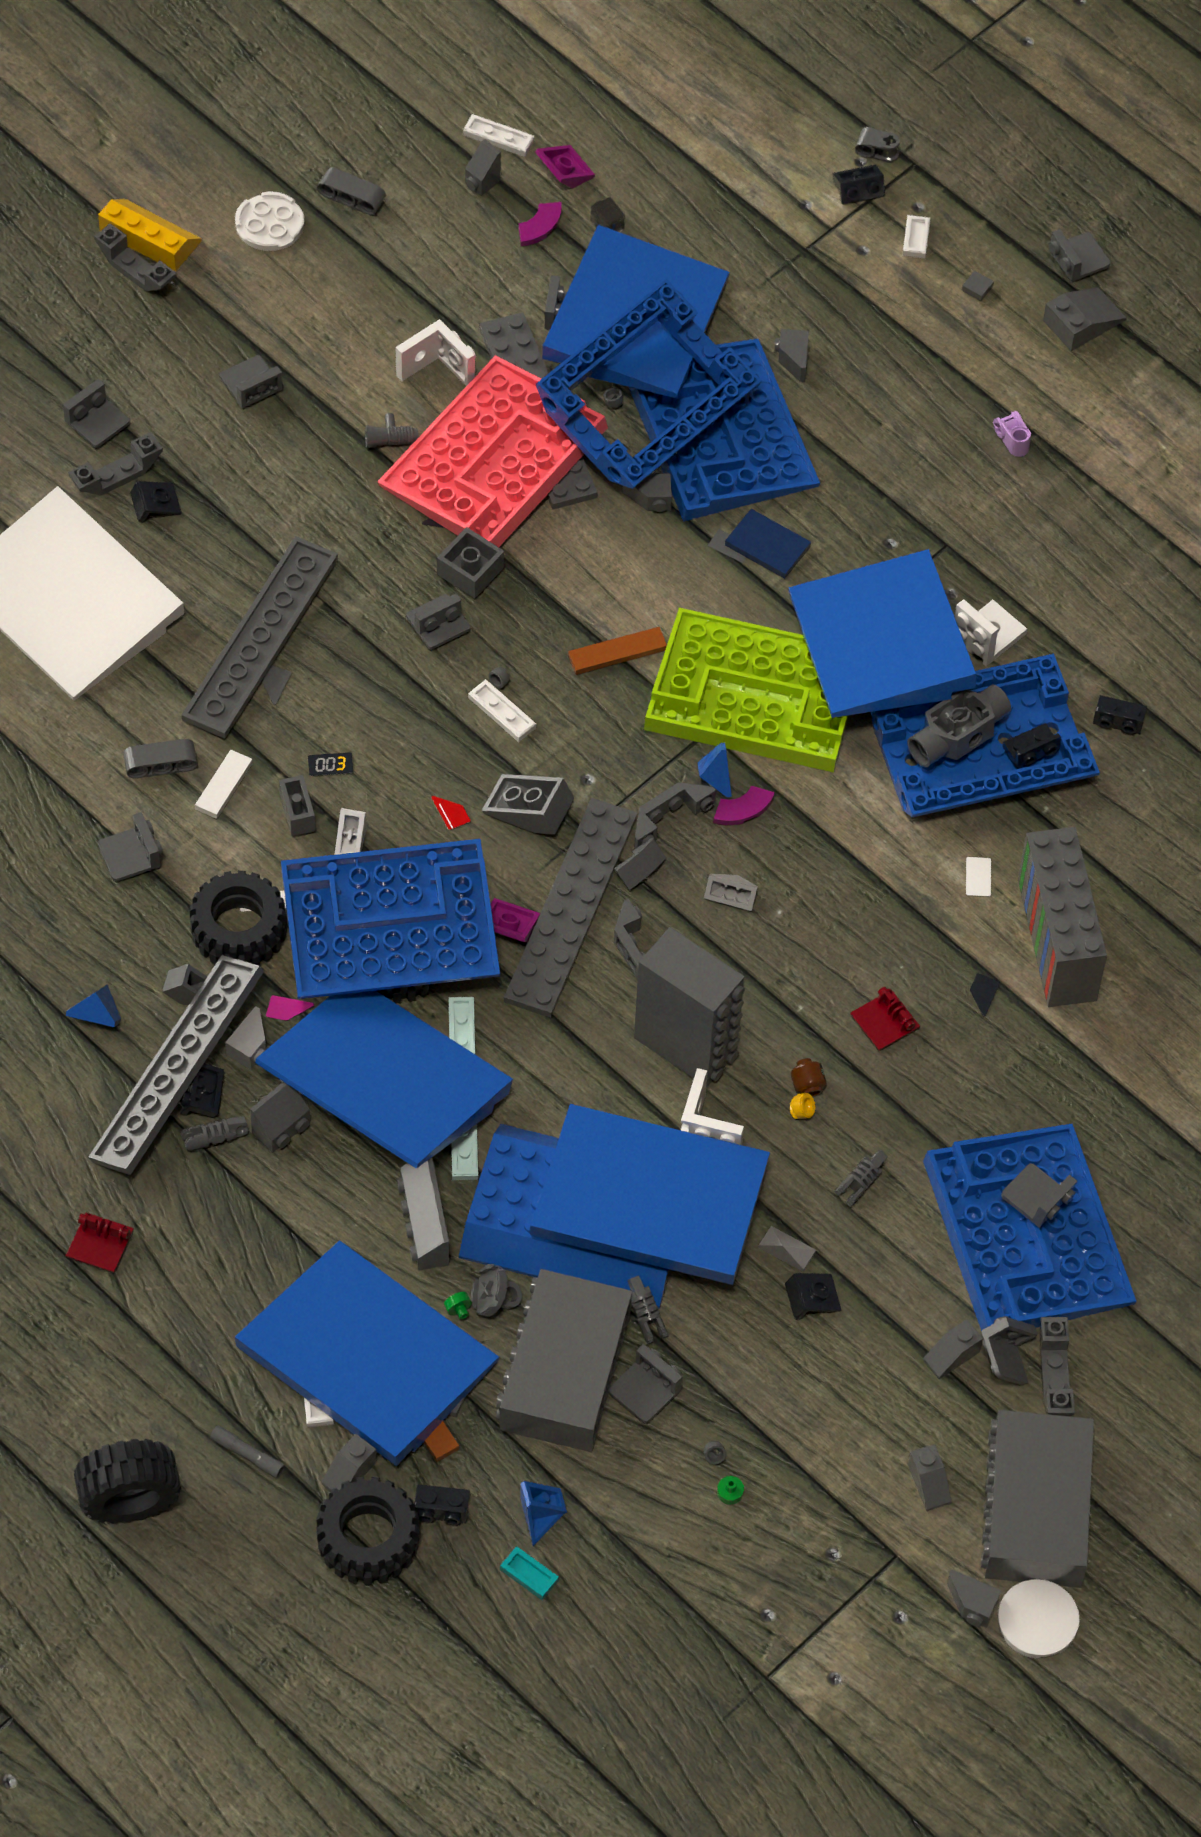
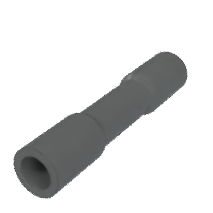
(234, 1444)

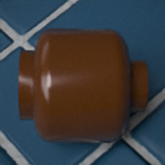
(808, 1077)

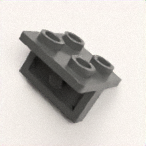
(439, 620)

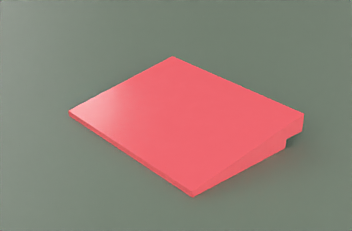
(487, 456)

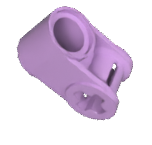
(1013, 433)

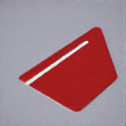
(451, 813)

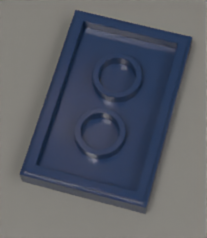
(767, 543)

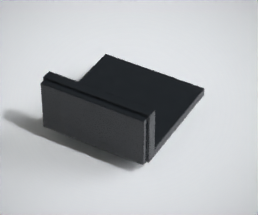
(154, 498)
(812, 1293)

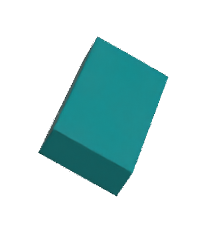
(529, 1573)

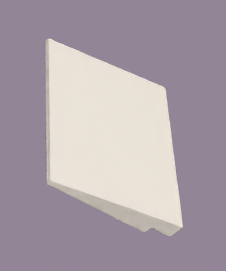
(77, 595)

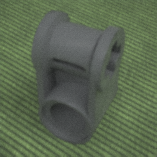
(876, 143)

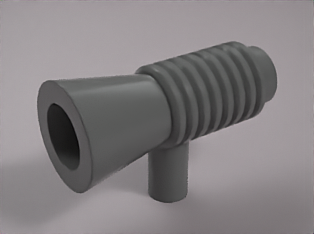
(390, 435)

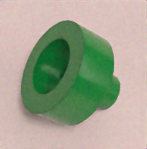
(458, 1304)
(730, 1490)

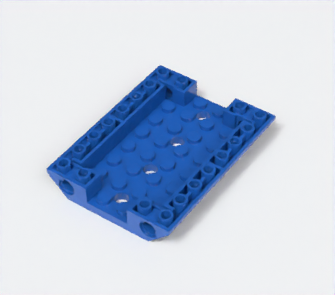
(987, 772)

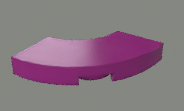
(541, 224)
(744, 808)

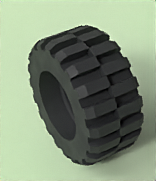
(232, 892)
(127, 1481)
(367, 1562)

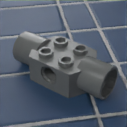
(959, 725)

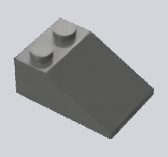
(1081, 316)
(530, 802)

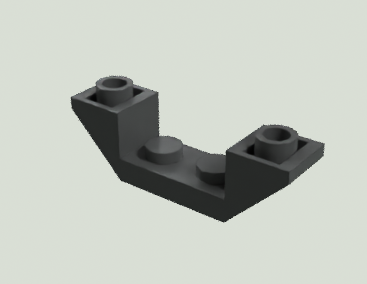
(115, 248)
(126, 469)
(696, 797)
(626, 925)
(1054, 1366)

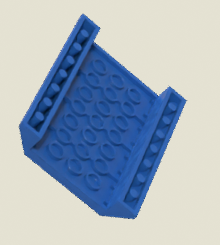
(504, 1208)

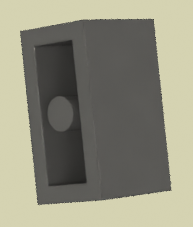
(297, 805)

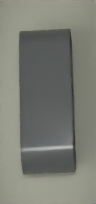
(351, 191)
(160, 758)

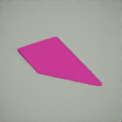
(286, 1008)

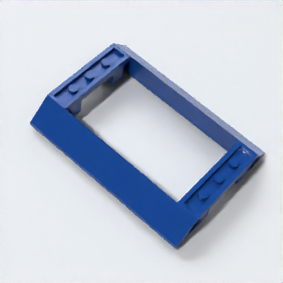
(677, 316)

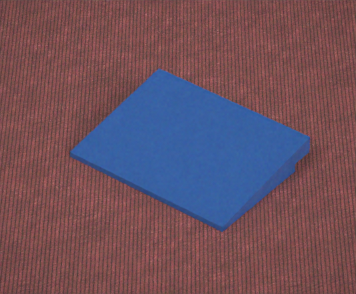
(612, 279)
(739, 457)
(883, 636)
(389, 918)
(386, 1074)
(650, 1194)
(1007, 1260)
(366, 1352)

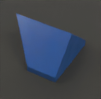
(715, 771)
(97, 1008)
(542, 1508)

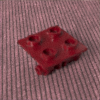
(885, 1019)
(99, 1242)

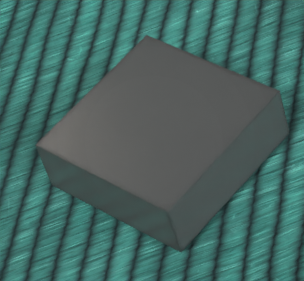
(977, 285)

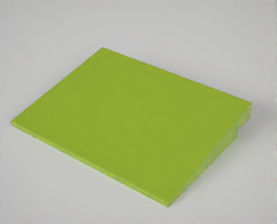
(744, 690)

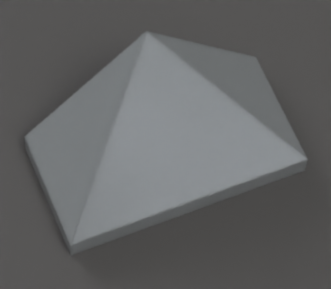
(731, 890)
(787, 1248)

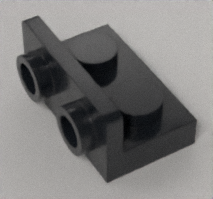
(859, 183)
(1119, 715)
(1032, 745)
(203, 1092)
(442, 1504)

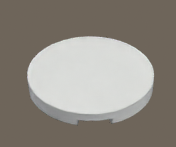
(269, 221)
(1038, 1618)

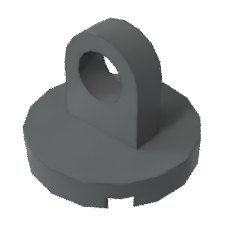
(490, 1291)

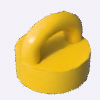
(802, 1106)

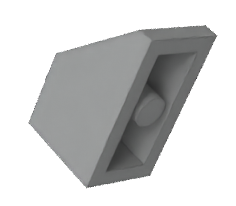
(247, 1040)

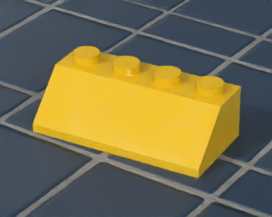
(149, 233)

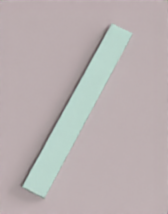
(463, 1032)

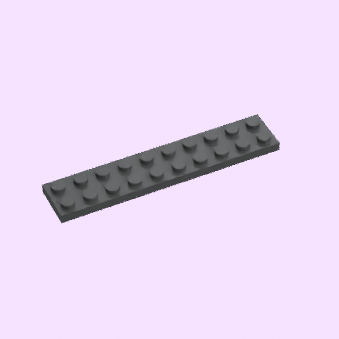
(513, 341)
(259, 637)
(570, 907)
(175, 1064)

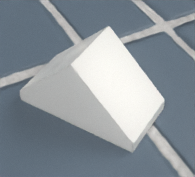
(350, 831)

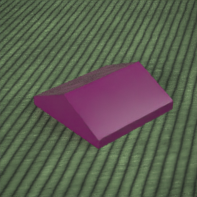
(566, 165)
(513, 920)

